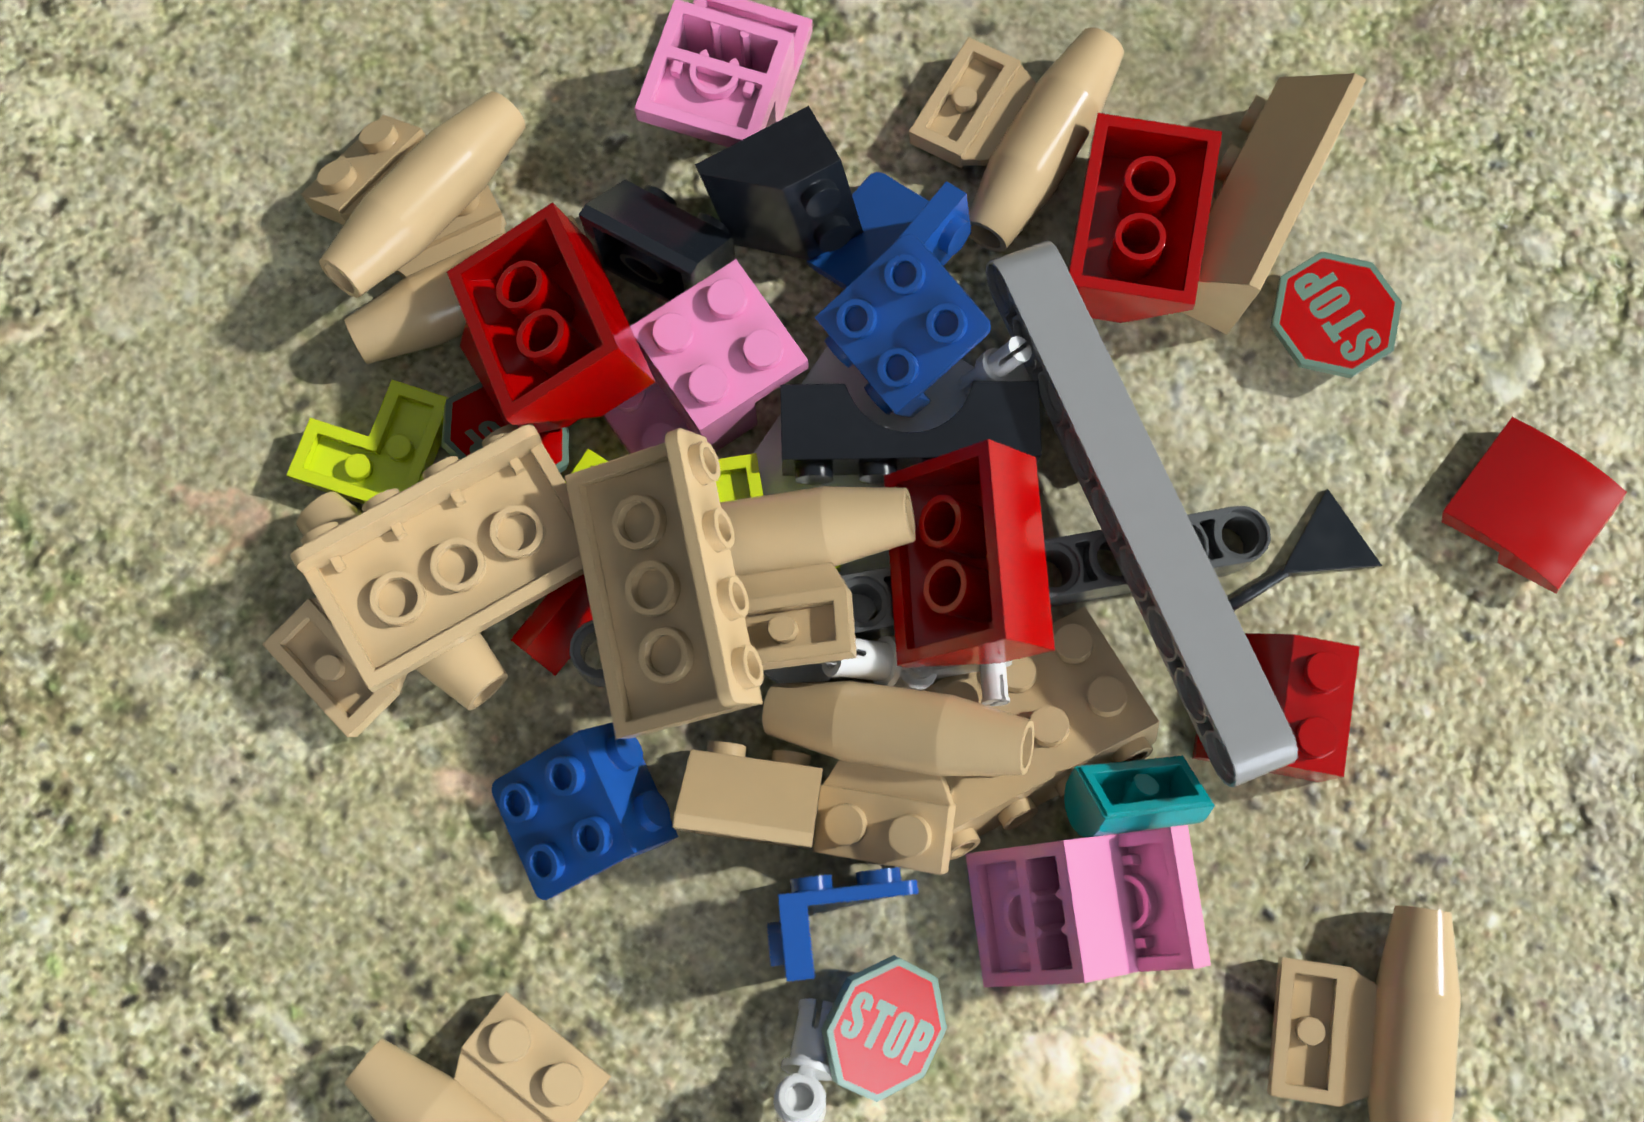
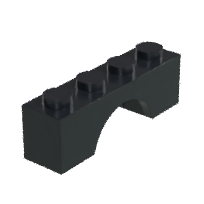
(831, 436)

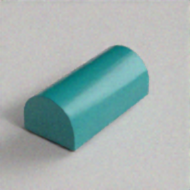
(1134, 796)

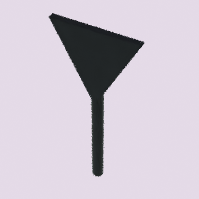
(1325, 545)

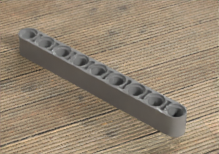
(1142, 517)

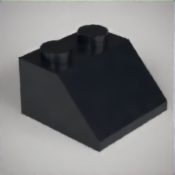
(783, 190)
(654, 241)

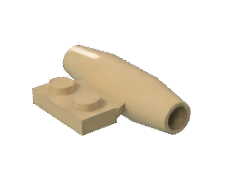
(1020, 129)
(405, 187)
(423, 305)
(788, 561)
(321, 665)
(893, 750)
(1378, 1040)
(505, 1073)

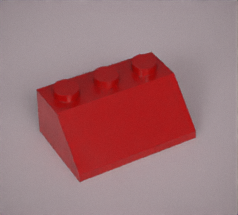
(1143, 217)
(549, 323)
(978, 565)

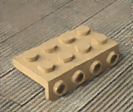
(444, 555)
(664, 587)
(1081, 716)

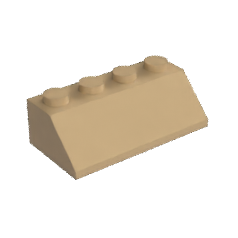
(1267, 188)

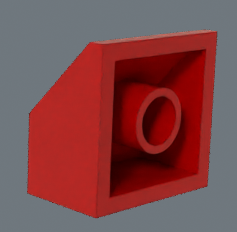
(1316, 693)

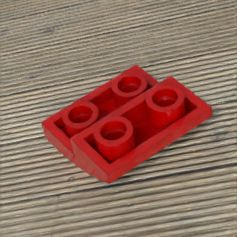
(1534, 504)

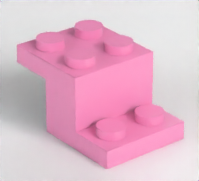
(723, 69)
(710, 363)
(1087, 908)

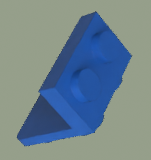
(889, 212)
(903, 325)
(582, 809)
(791, 937)

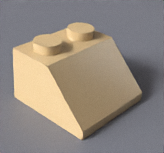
(749, 796)

